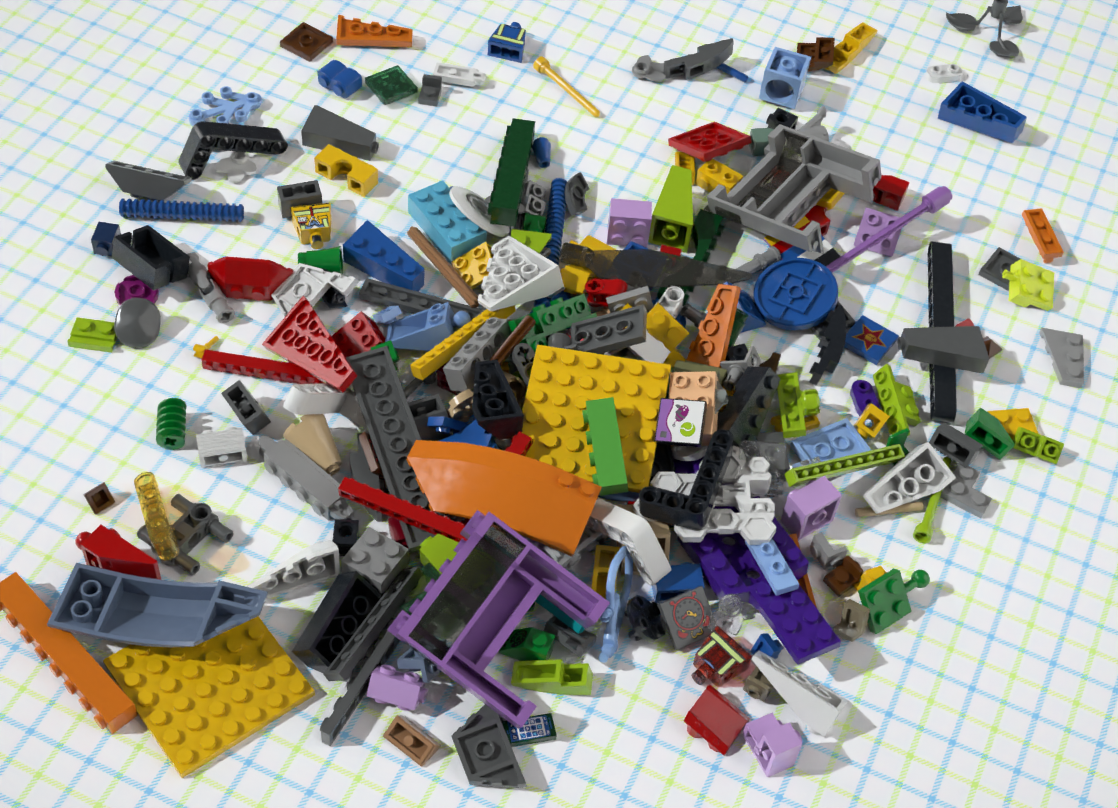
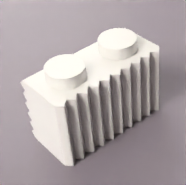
(221, 447)

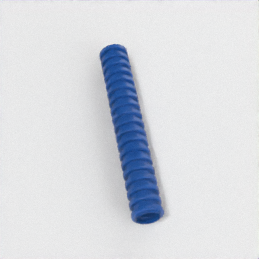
(182, 210)
(556, 218)

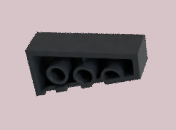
(749, 404)

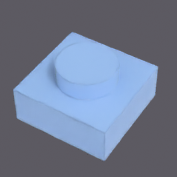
(387, 315)

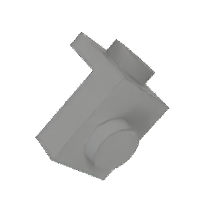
(824, 552)

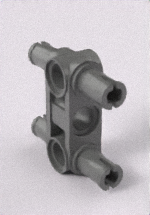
(190, 531)

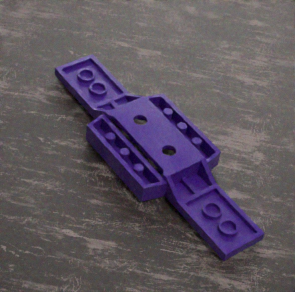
(790, 614)

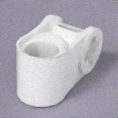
(672, 300)

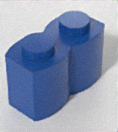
(339, 78)

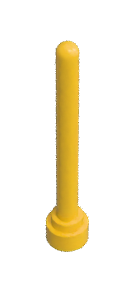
(542, 66)

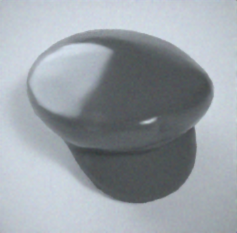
(137, 323)

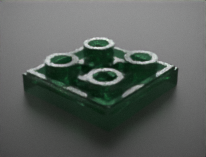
(391, 85)

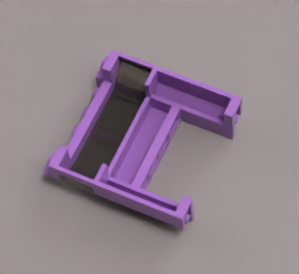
(482, 602)

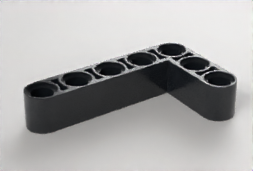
(227, 137)
(692, 509)

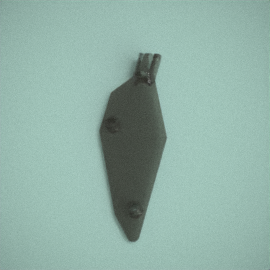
(649, 267)

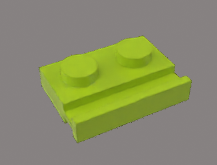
(92, 335)

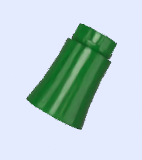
(326, 258)

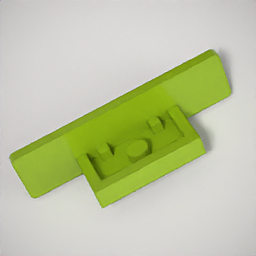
(896, 401)

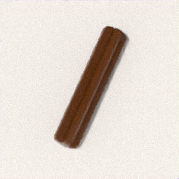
(514, 339)

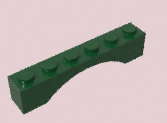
(704, 235)

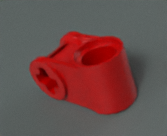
(604, 289)

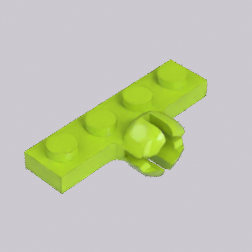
(795, 405)

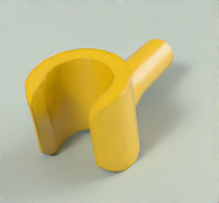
(201, 348)

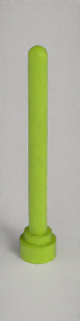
(923, 531)

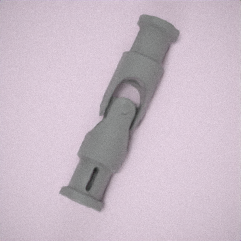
(209, 290)

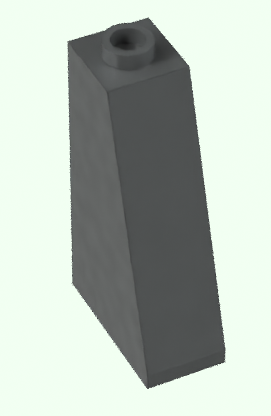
(329, 128)
(946, 346)

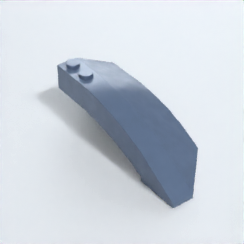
(151, 610)

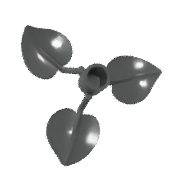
(998, 10)

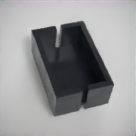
(150, 257)

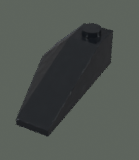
(494, 401)

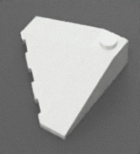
(517, 276)

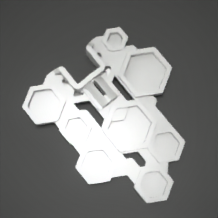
(738, 484)

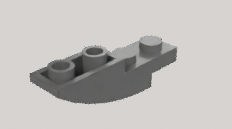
(706, 59)
(361, 473)

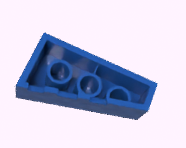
(981, 113)
(382, 258)

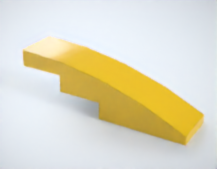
(851, 46)

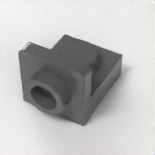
(430, 90)

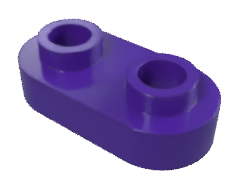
(862, 395)

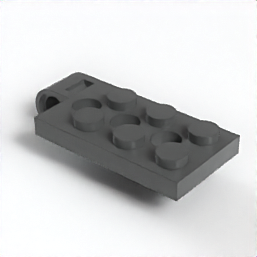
(612, 324)

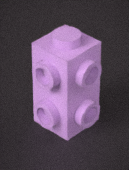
(396, 687)

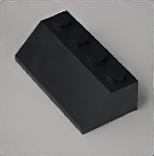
(336, 620)

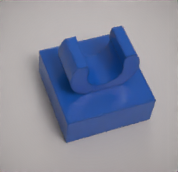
(767, 645)

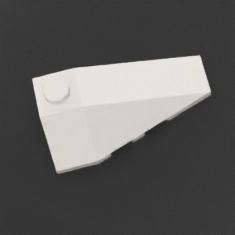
(913, 477)

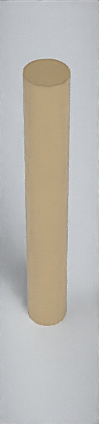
(908, 507)

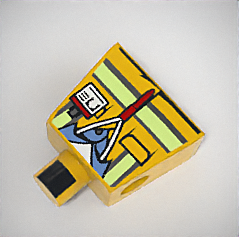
(312, 224)

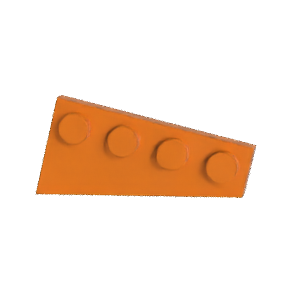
(364, 34)
(715, 331)

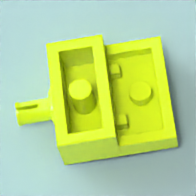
(1030, 285)

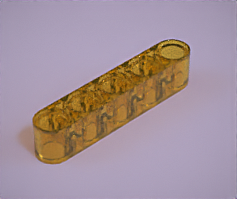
(156, 516)

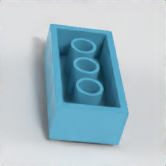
(444, 222)

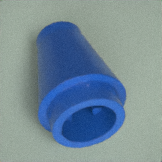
(542, 151)

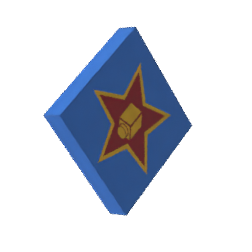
(870, 340)

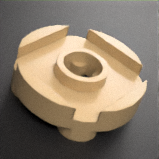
(461, 406)

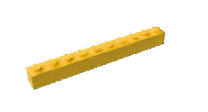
(450, 346)

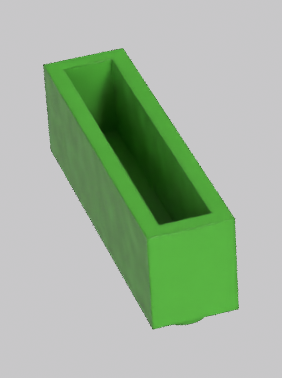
(606, 446)

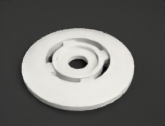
(470, 205)

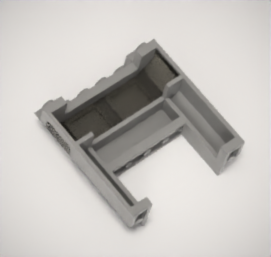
(790, 182)

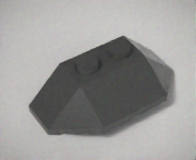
(145, 181)

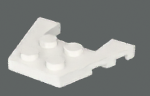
(311, 283)

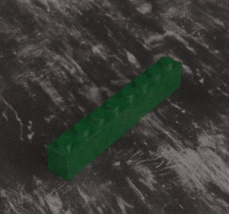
(511, 172)

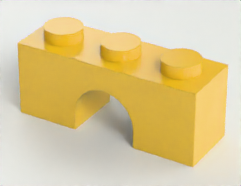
(334, 161)

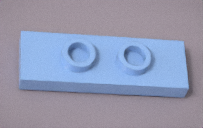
(774, 567)

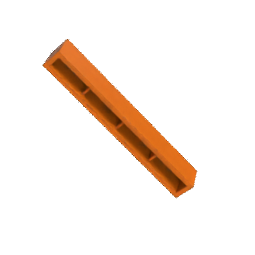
(65, 655)

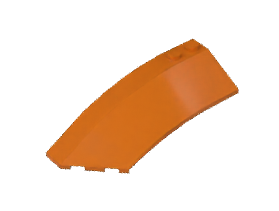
(516, 489)

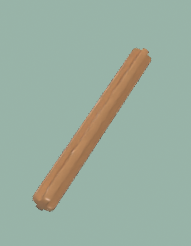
(443, 266)

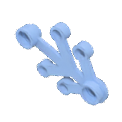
(248, 101)

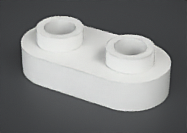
(943, 73)

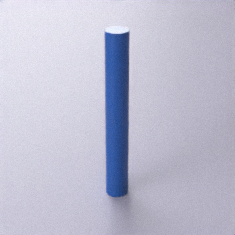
(733, 72)

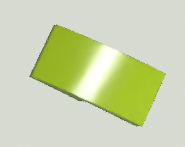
(1037, 445)

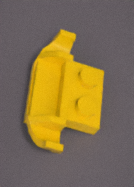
(665, 329)

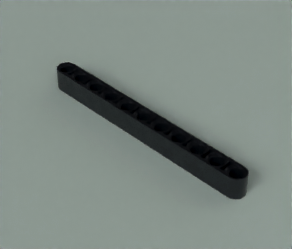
(941, 314)

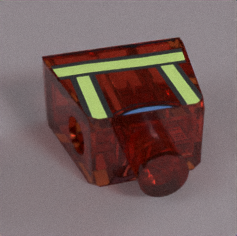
(719, 659)

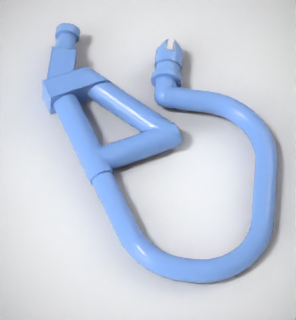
(615, 611)

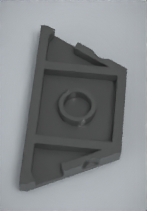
(487, 751)

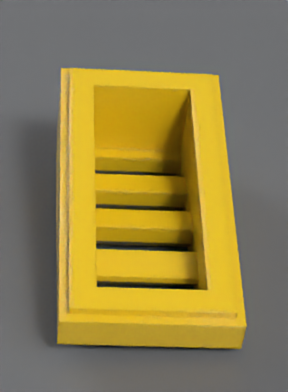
(688, 162)

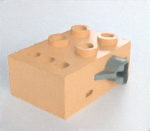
(701, 387)

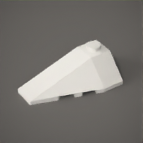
(304, 568)
(813, 704)

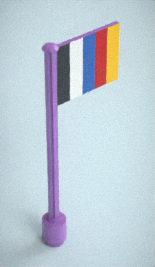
(833, 261)

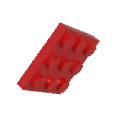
(709, 141)

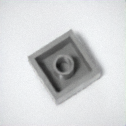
(376, 559)

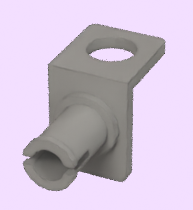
(736, 368)

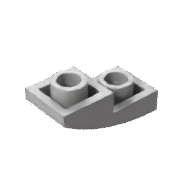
(534, 198)

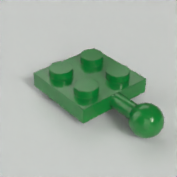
(888, 597)

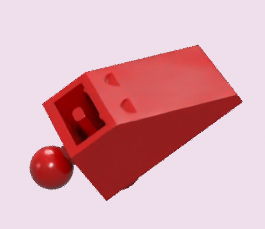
(109, 551)

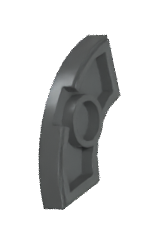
(575, 194)

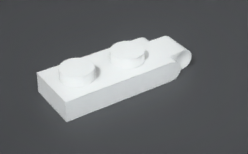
(459, 74)

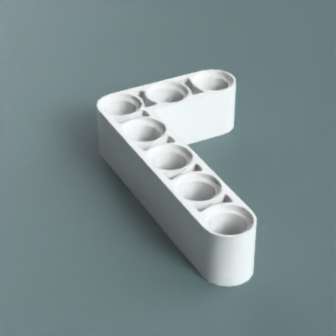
(323, 399)
(635, 534)

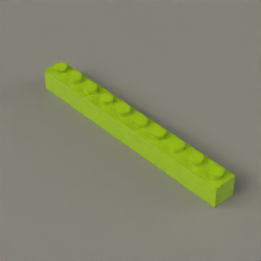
(844, 465)

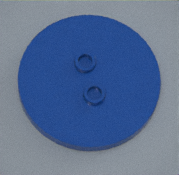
(796, 293)

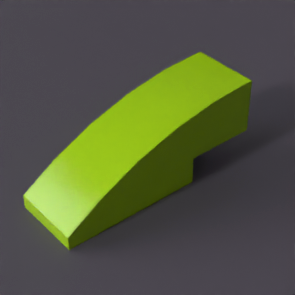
(553, 677)

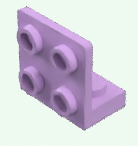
(872, 223)

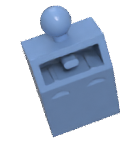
(426, 328)

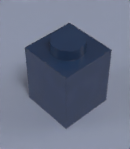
(103, 238)

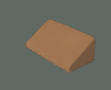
(411, 740)

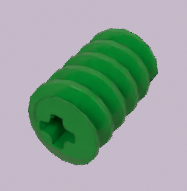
(171, 423)

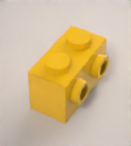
(715, 173)
(575, 278)

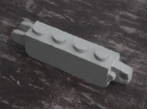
(304, 478)

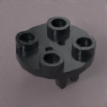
(644, 619)

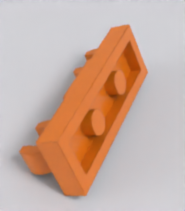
(1042, 234)

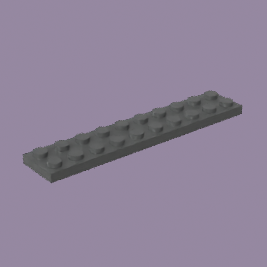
(390, 430)

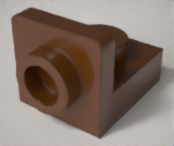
(844, 576)

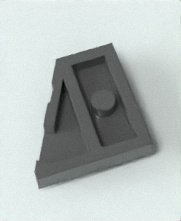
(575, 642)

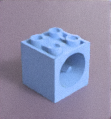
(784, 77)

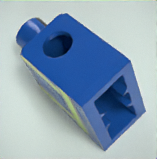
(508, 42)

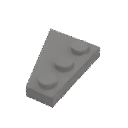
(1067, 355)

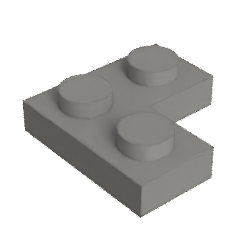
(963, 495)

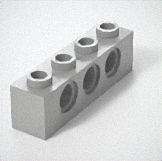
(480, 347)

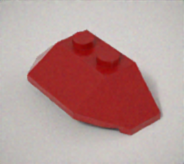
(248, 277)

